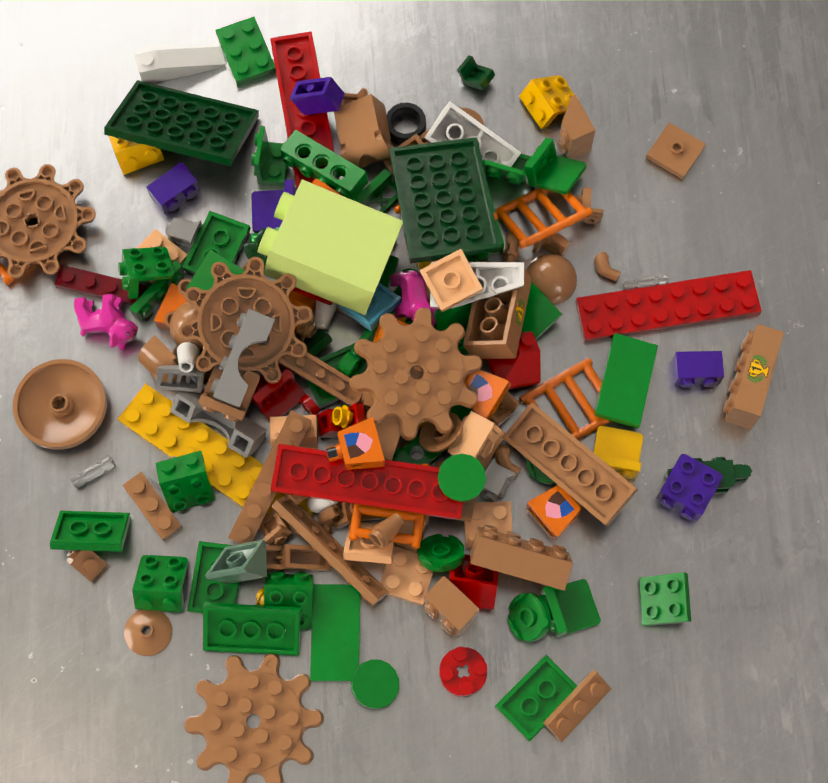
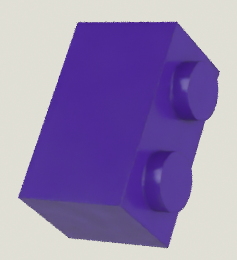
(317, 96)
(173, 188)
(698, 368)

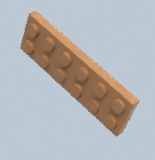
(570, 464)

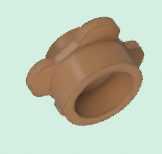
(306, 329)

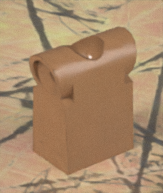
(363, 131)

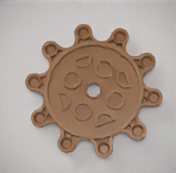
(56, 216)
(221, 309)
(409, 398)
(281, 725)

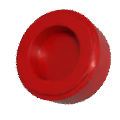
(309, 405)

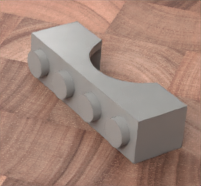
(253, 330)
(242, 435)

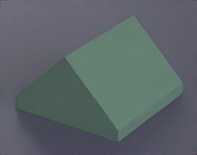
(240, 563)

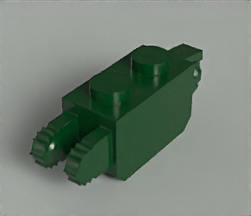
(730, 473)

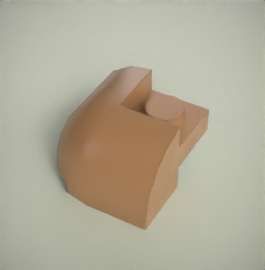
(157, 354)

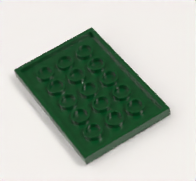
(182, 122)
(444, 200)

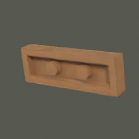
(152, 506)
(577, 705)

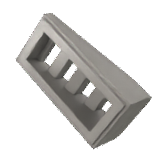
(178, 385)

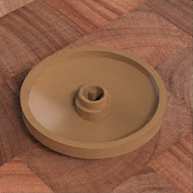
(59, 404)

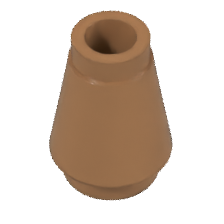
(385, 531)

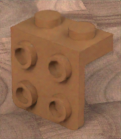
(231, 413)

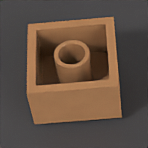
(450, 607)

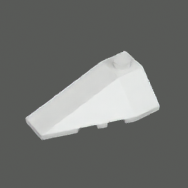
(169, 61)
(457, 124)
(494, 279)

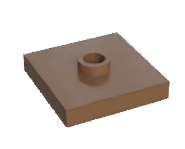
(675, 150)

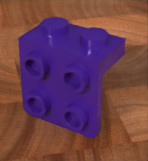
(265, 204)
(689, 487)

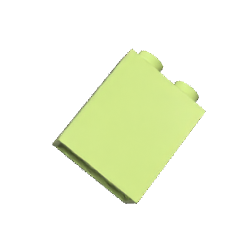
(330, 245)

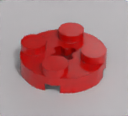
(476, 667)

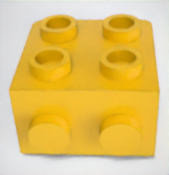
(546, 98)
(133, 155)
(619, 450)

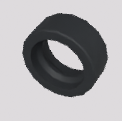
(405, 109)

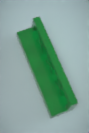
(375, 189)

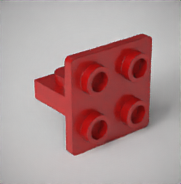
(278, 397)

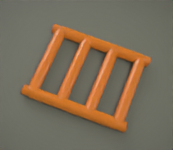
(543, 231)
(567, 377)
(414, 539)

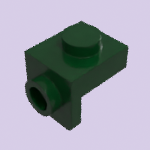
(475, 75)

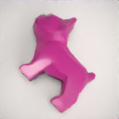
(413, 294)
(107, 319)

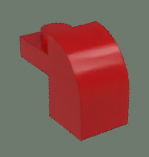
(328, 429)

